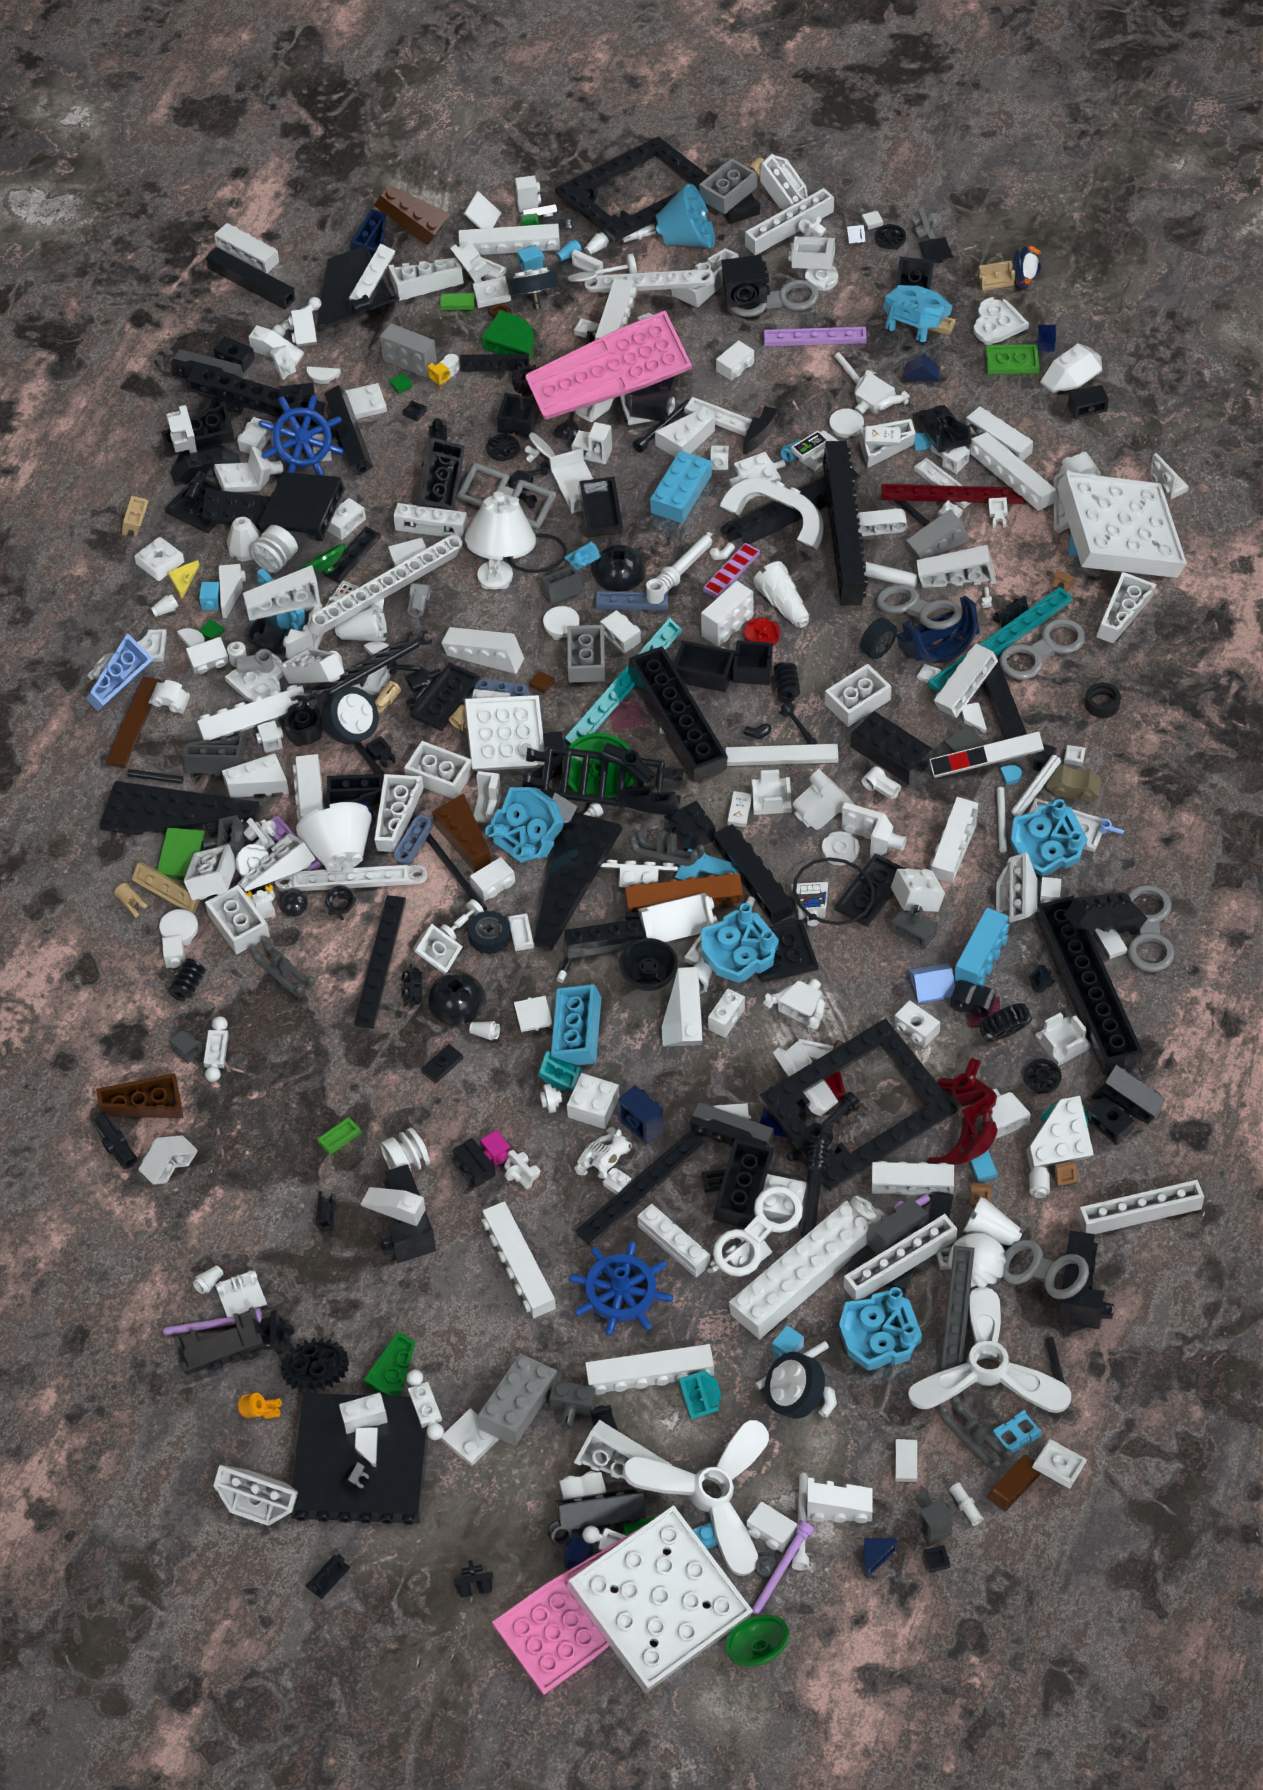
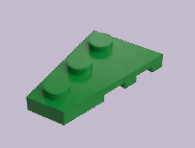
(392, 1367)

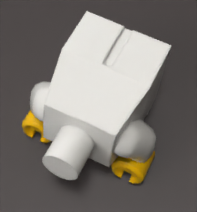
(263, 901)

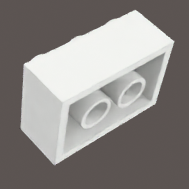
(727, 614)
(857, 695)
(440, 769)
(210, 872)
(237, 919)

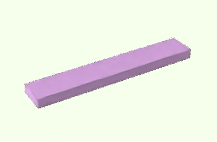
(815, 336)

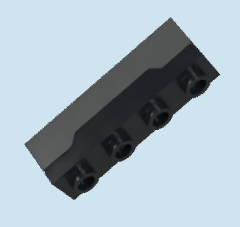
(184, 362)
(602, 938)
(725, 1127)

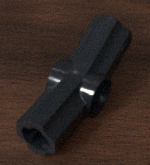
(638, 768)
(114, 1141)

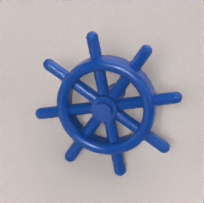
(301, 436)
(620, 1288)

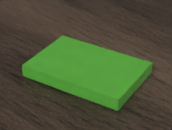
(1012, 359)
(178, 851)

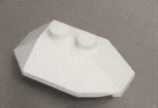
(782, 182)
(1072, 369)
(1017, 889)
(254, 1494)

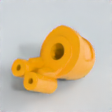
(254, 1405)

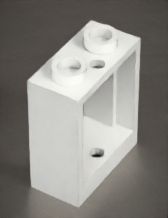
(812, 252)

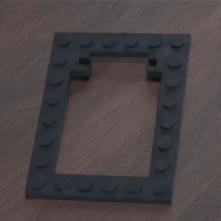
(577, 190)
(783, 1099)

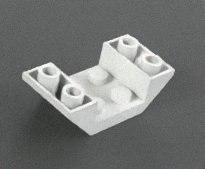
(301, 640)

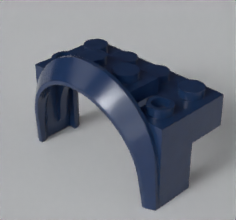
(917, 639)

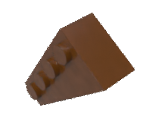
(461, 830)

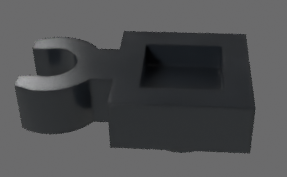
(380, 750)

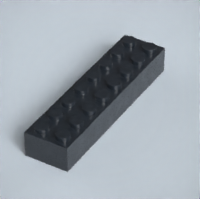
(677, 713)

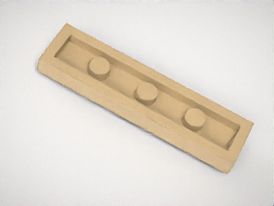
(164, 887)

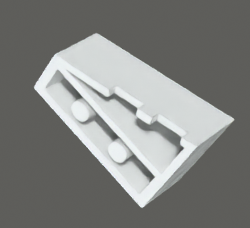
(685, 433)
(876, 453)
(256, 777)
(838, 1503)

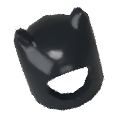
(271, 635)

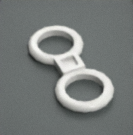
(758, 1231)

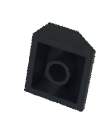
(915, 272)

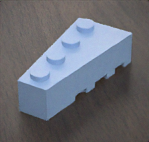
(122, 668)

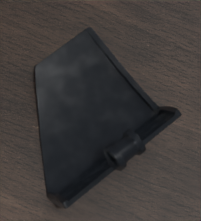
(339, 281)

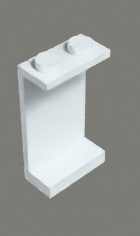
(568, 471)
(677, 917)

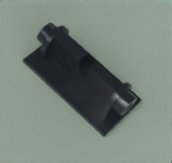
(438, 430)
(1011, 612)
(412, 978)
(328, 1576)

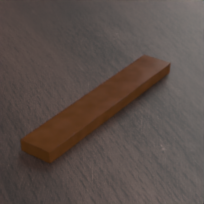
(132, 724)

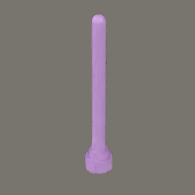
(205, 1324)
(802, 1532)

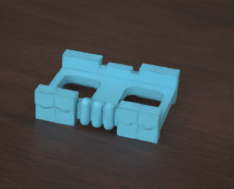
(1021, 1437)

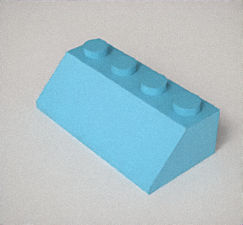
(576, 1024)

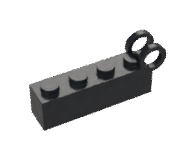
(596, 1510)

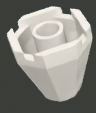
(241, 537)

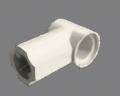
(877, 780)

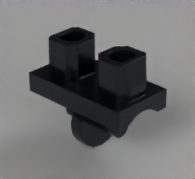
(279, 1331)
(483, 1579)

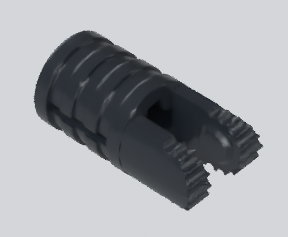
(325, 1211)

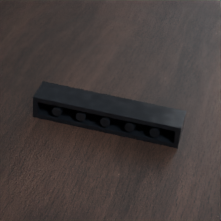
(753, 873)

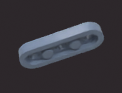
(506, 687)
(414, 832)

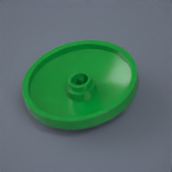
(596, 743)

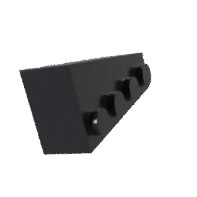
(207, 428)
(1106, 913)

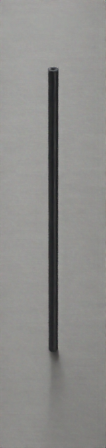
(430, 839)

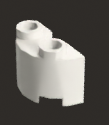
(1081, 464)
(171, 695)

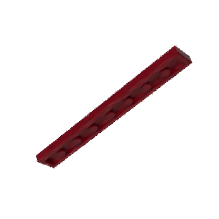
(943, 493)

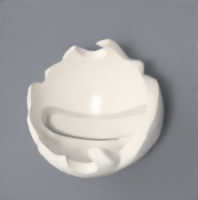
(988, 1258)

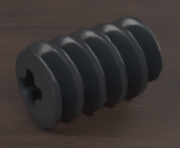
(787, 682)
(186, 980)

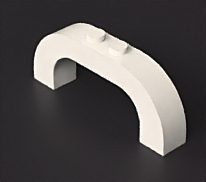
(742, 492)

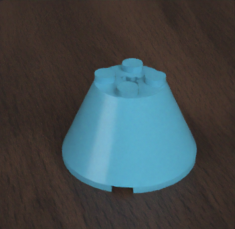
(685, 220)

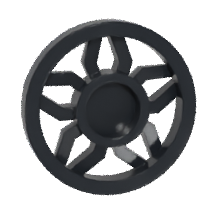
(890, 236)
(503, 447)
(1042, 1076)

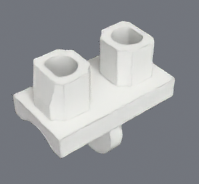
(810, 229)
(283, 363)
(255, 829)
(519, 1170)

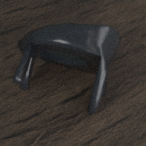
(341, 892)

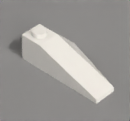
(288, 857)
(683, 1013)

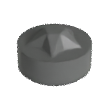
(766, 1566)

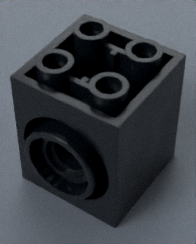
(745, 281)

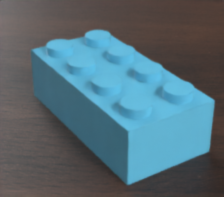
(681, 487)
(983, 948)

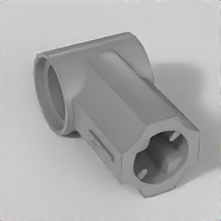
(418, 596)
(260, 661)

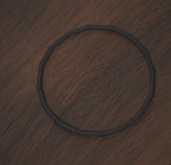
(828, 921)

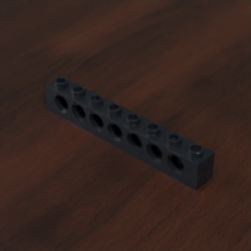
(246, 392)

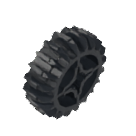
(1005, 1022)

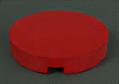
(762, 631)

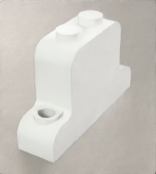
(820, 801)

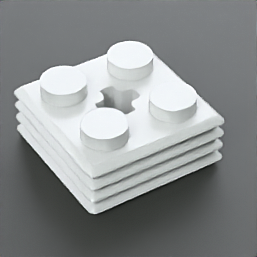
(159, 558)

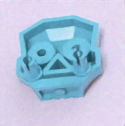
(915, 307)
(534, 811)
(1037, 843)
(749, 939)
(862, 1335)

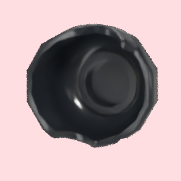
(293, 902)

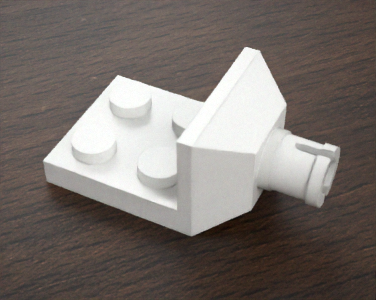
(247, 476)
(871, 826)

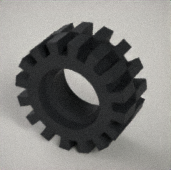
(518, 376)

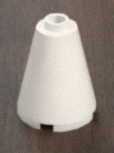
(364, 626)
(993, 1222)

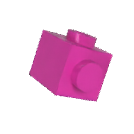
(495, 1148)

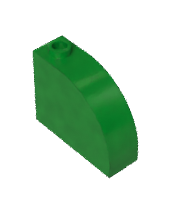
(509, 336)

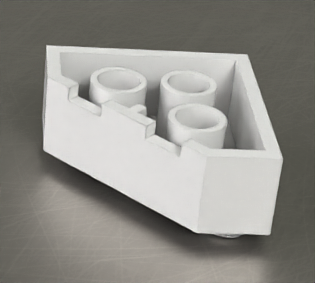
(1062, 1136)

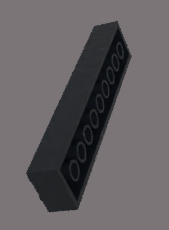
(844, 523)
(1089, 987)

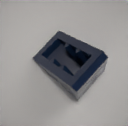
(922, 369)
(877, 1552)

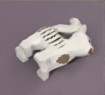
(603, 1155)

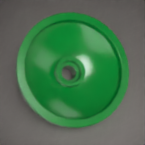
(326, 560)
(757, 1640)

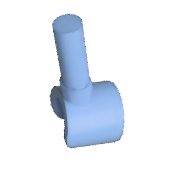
(1107, 823)

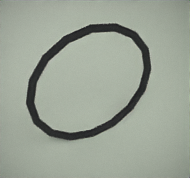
(547, 568)

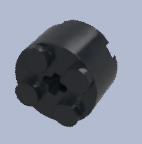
(303, 726)

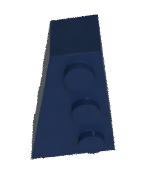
(370, 232)

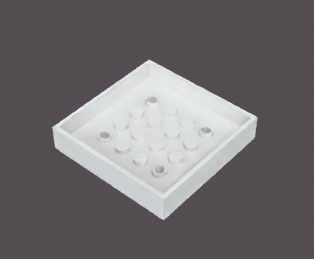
(1121, 525)
(659, 1599)

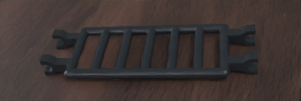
(362, 670)
(546, 757)

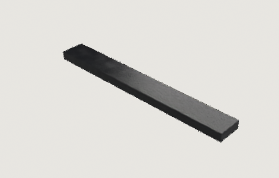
(640, 1188)

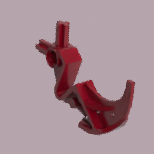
(981, 1100)

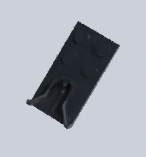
(943, 428)

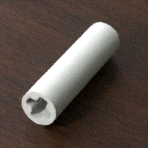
(891, 575)

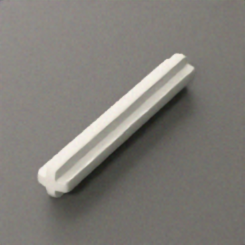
(1036, 786)

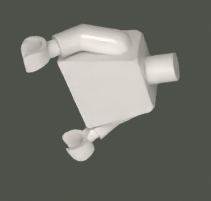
(876, 394)
(800, 1002)

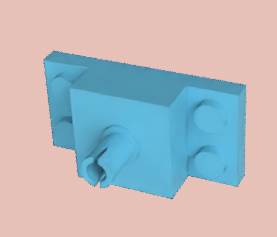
(292, 619)

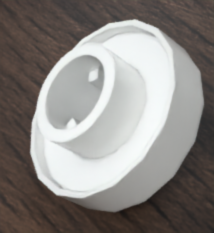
(550, 1098)

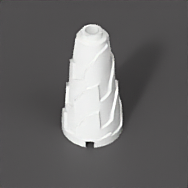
(782, 593)

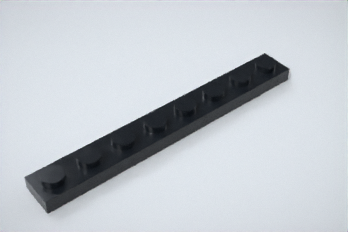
(380, 962)

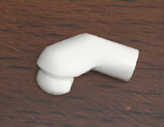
(722, 554)
(830, 1402)

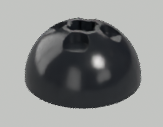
(619, 568)
(648, 964)
(456, 998)

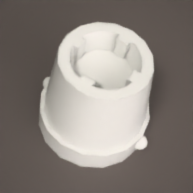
(704, 975)

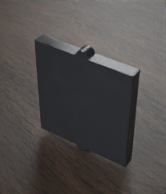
(936, 250)

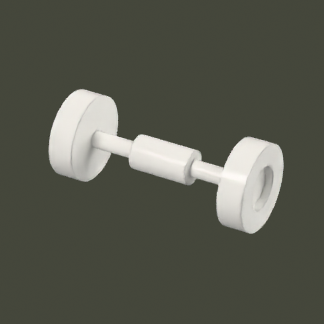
(473, 907)

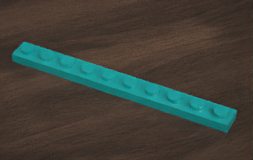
(1012, 631)
(619, 687)

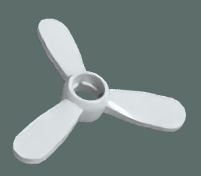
(1026, 1382)
(728, 1528)

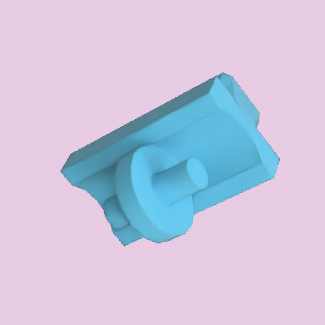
(583, 555)

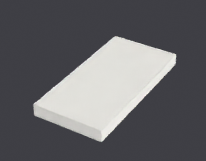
(1089, 824)

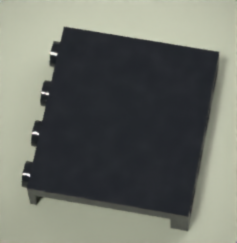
(303, 503)

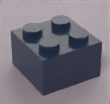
(640, 1114)

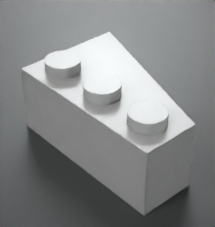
(938, 536)

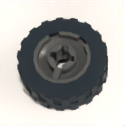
(878, 638)
(498, 936)

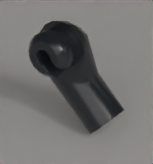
(759, 732)

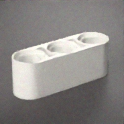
(882, 522)

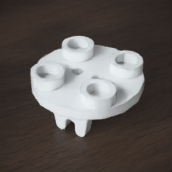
(495, 574)

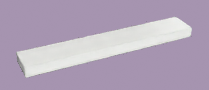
(782, 754)

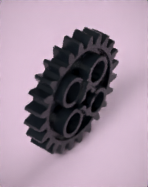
(314, 1365)

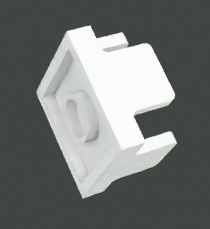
(471, 260)
(181, 430)
(771, 793)
(1063, 1038)

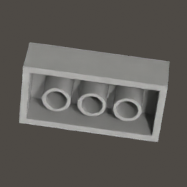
(517, 1399)

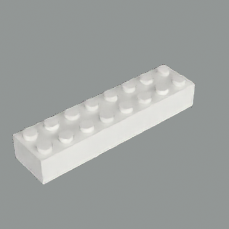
(800, 1271)

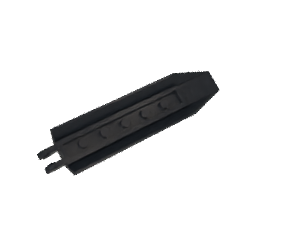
(774, 515)

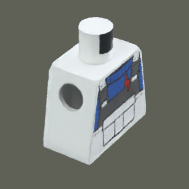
(813, 898)

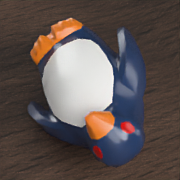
(1026, 266)

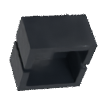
(513, 419)
(753, 662)
(690, 826)

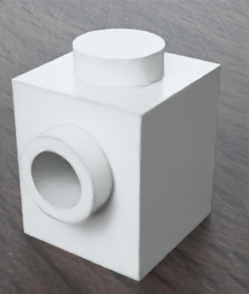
(269, 736)

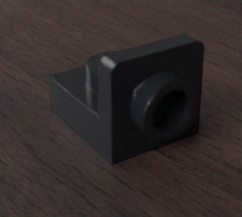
(604, 1414)

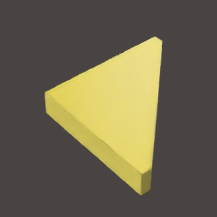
(183, 576)

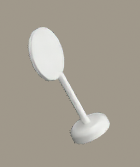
(582, 276)

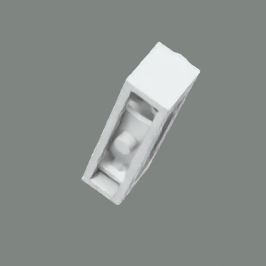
(430, 520)

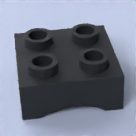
(744, 209)

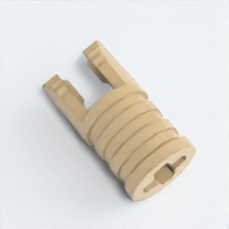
(387, 696)
(129, 898)

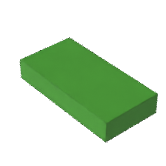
(461, 301)
(339, 1136)

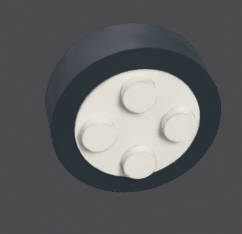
(533, 282)
(350, 715)
(794, 1385)

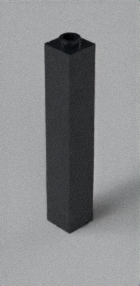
(250, 278)
(349, 430)
(1003, 704)

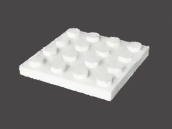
(502, 731)

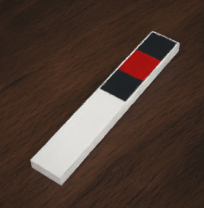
(986, 754)

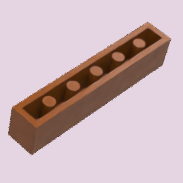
(722, 889)

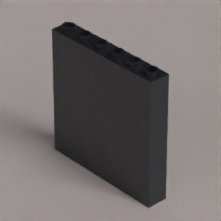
(327, 1452)

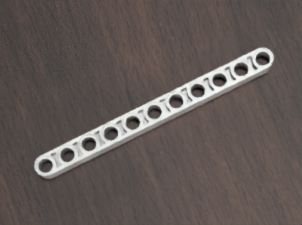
(384, 585)

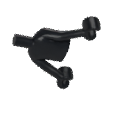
(528, 476)
(417, 681)

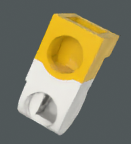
(444, 370)

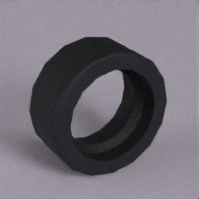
(1102, 689)

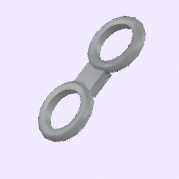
(778, 299)
(918, 607)
(1042, 649)
(1151, 931)
(1045, 1269)

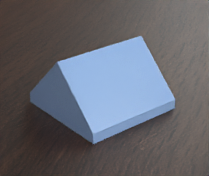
(932, 982)

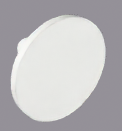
(541, 446)

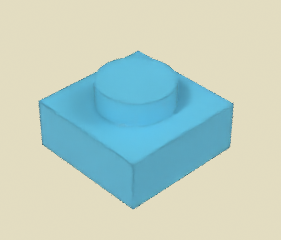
(706, 1535)

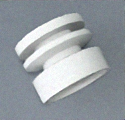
(273, 548)
(409, 1151)

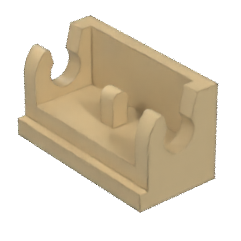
(996, 275)
(134, 515)

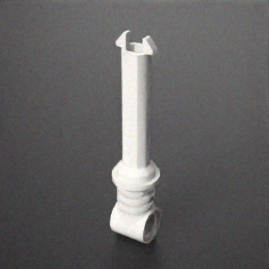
(670, 576)

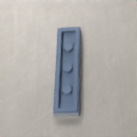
(627, 601)

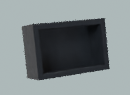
(600, 507)
(705, 665)

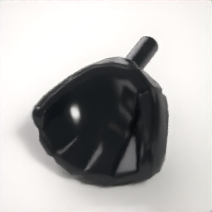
(568, 429)

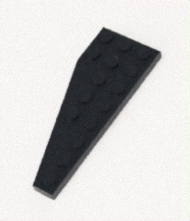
(149, 808)
(573, 867)

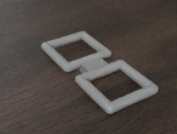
(506, 490)

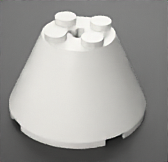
(500, 529)
(336, 834)

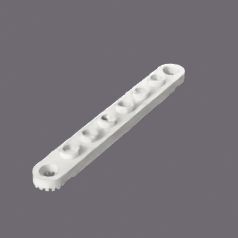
(654, 280)
(355, 879)

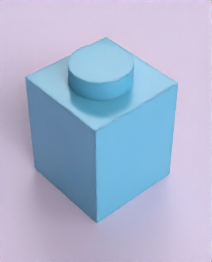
(530, 258)
(210, 596)
(786, 1342)

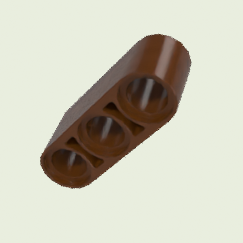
(1014, 1483)

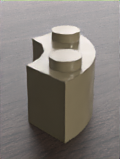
(1074, 783)

